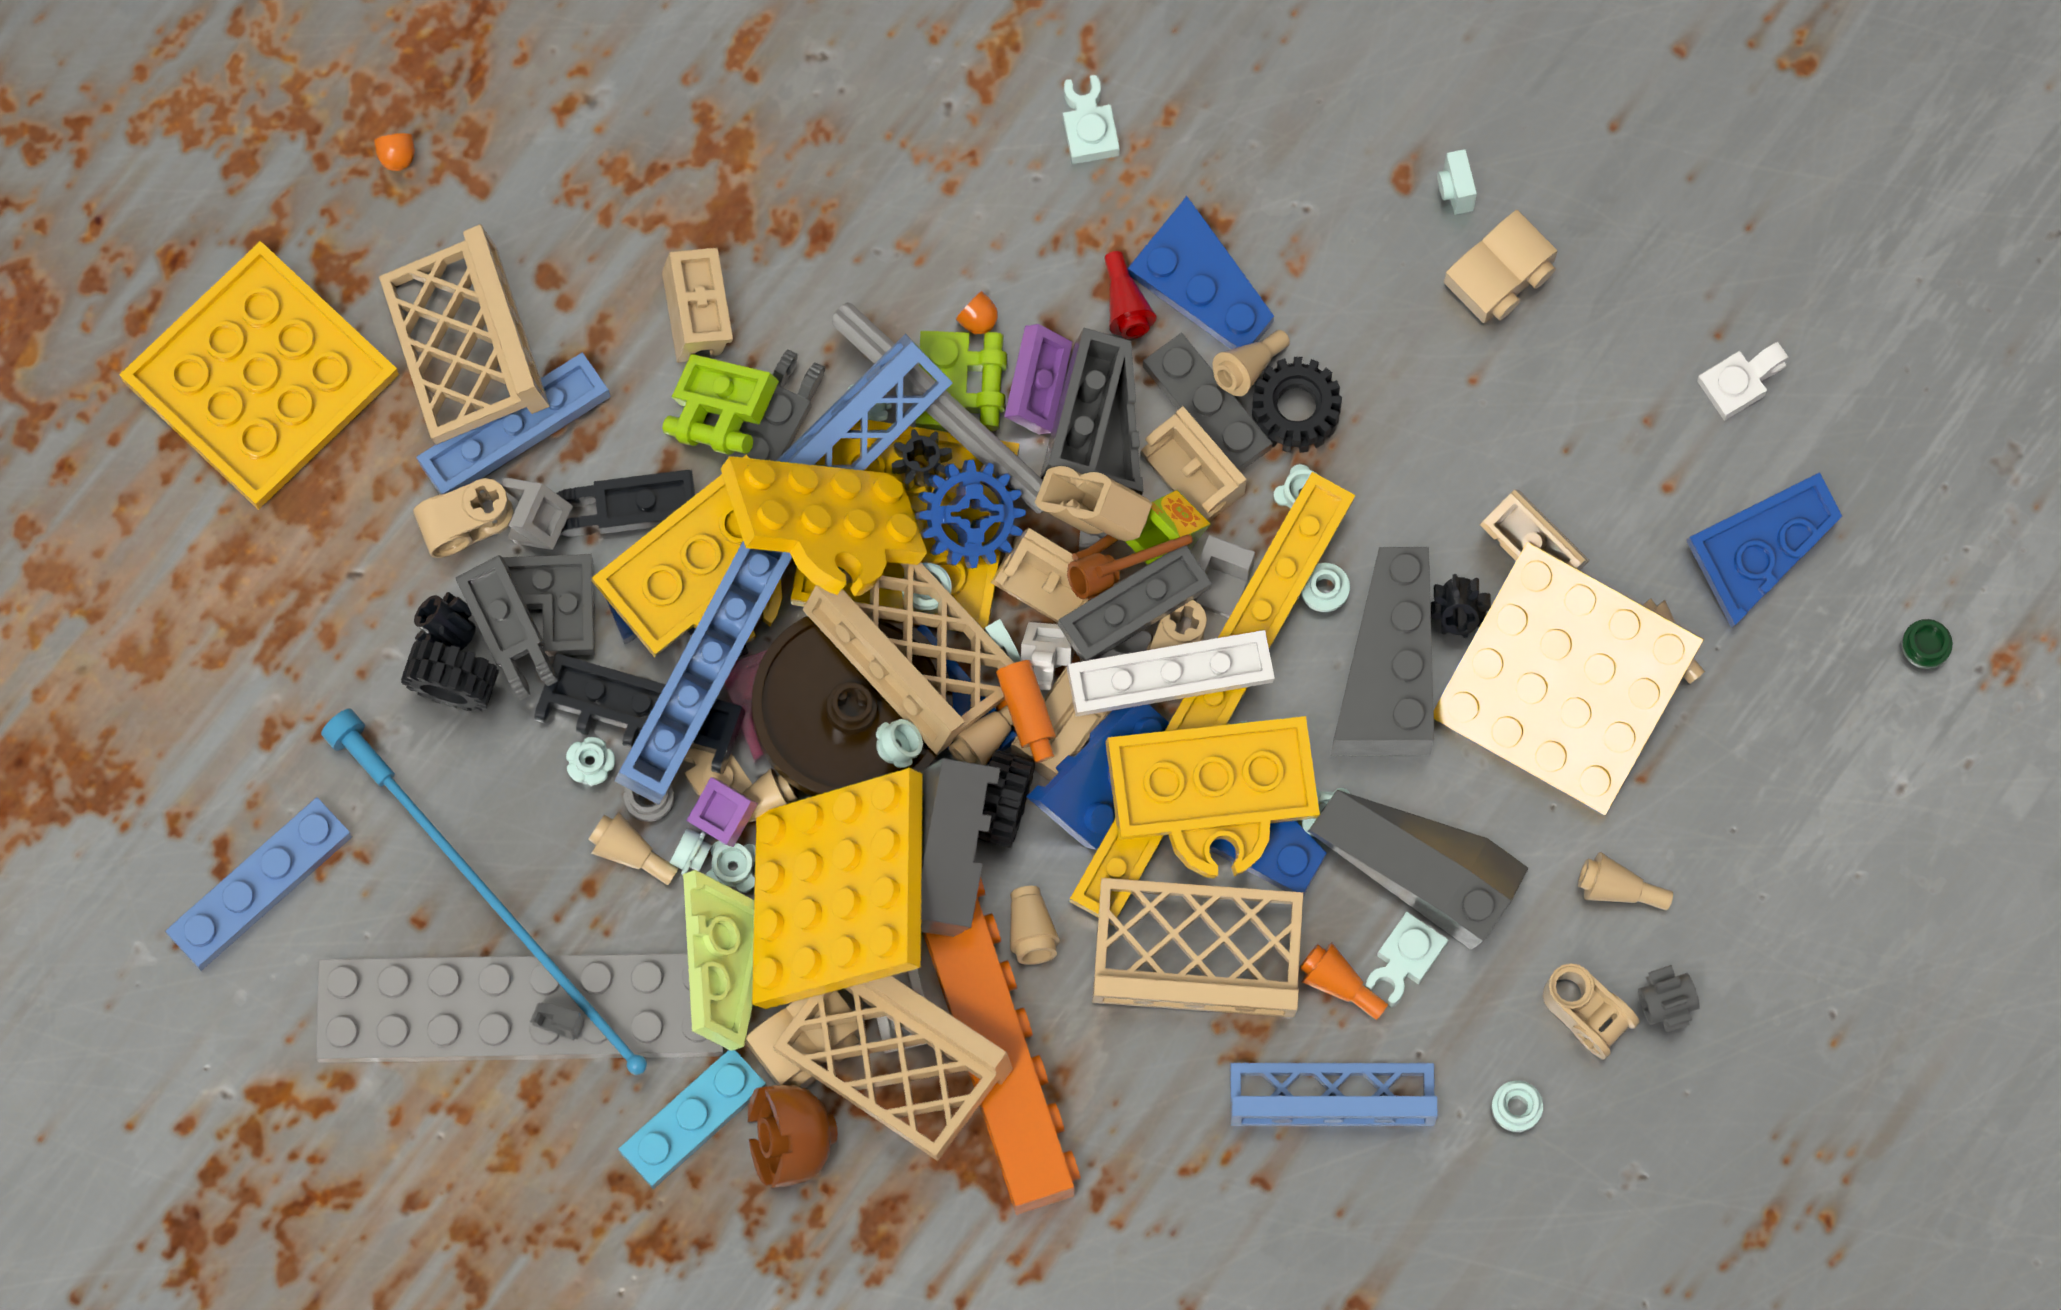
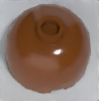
(792, 1134)

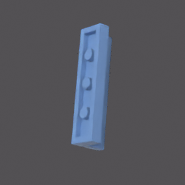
(860, 399)
(1335, 1109)

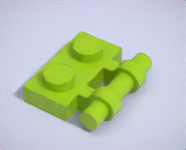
(952, 356)
(724, 390)

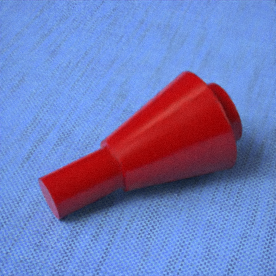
(1128, 309)

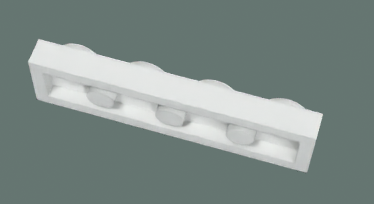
(1170, 673)

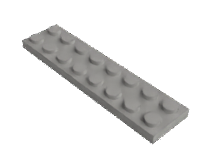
(486, 1005)

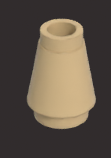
(1031, 930)

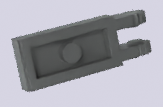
(784, 413)
(505, 622)

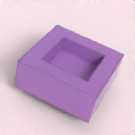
(722, 812)

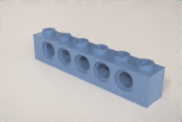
(701, 671)

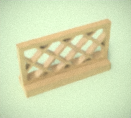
(504, 332)
(892, 672)
(1196, 991)
(928, 1025)

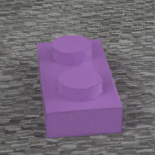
(1038, 379)

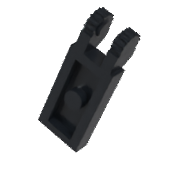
(628, 502)

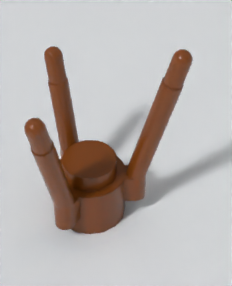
(1094, 573)

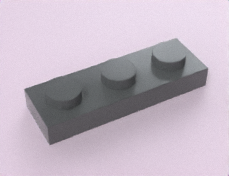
(1191, 384)
(1134, 604)

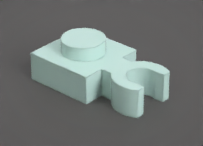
(1089, 128)
(1409, 954)

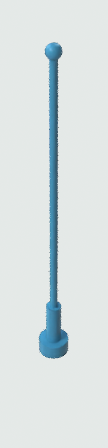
(345, 732)

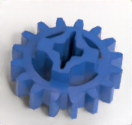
(970, 493)

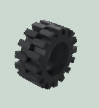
(1304, 377)
(449, 675)
(1007, 798)

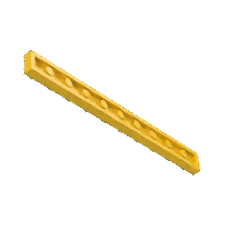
(1261, 607)

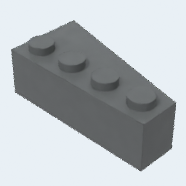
(1390, 676)

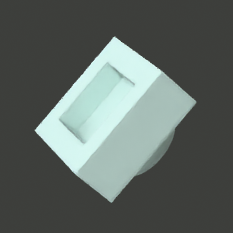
(1457, 182)

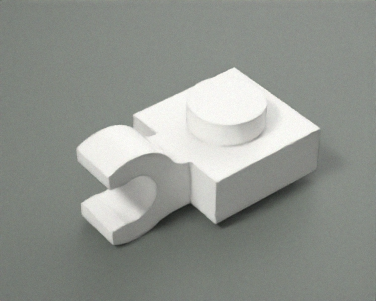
(1738, 383)
(1047, 650)

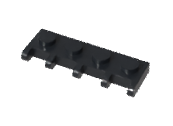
(627, 703)

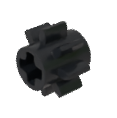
(920, 446)
(1460, 605)
(445, 621)

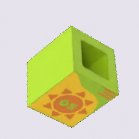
(1170, 519)

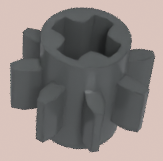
(1668, 998)

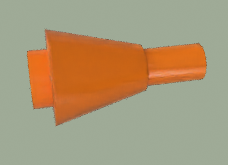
(1332, 974)

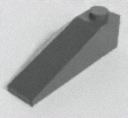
(1435, 868)

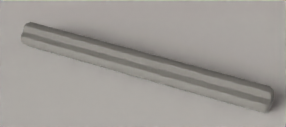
(944, 409)

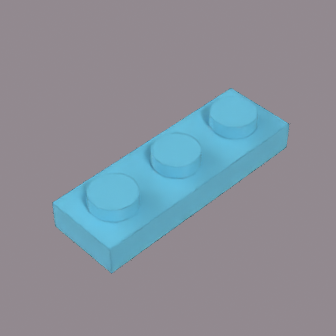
(691, 1118)

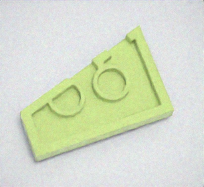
(719, 959)

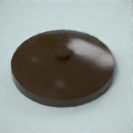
(821, 714)

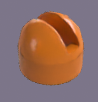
(395, 150)
(978, 315)

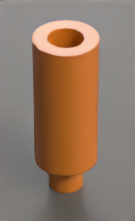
(1027, 708)

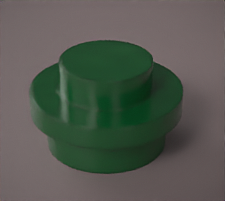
(1927, 643)

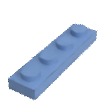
(474, 454)
(258, 883)

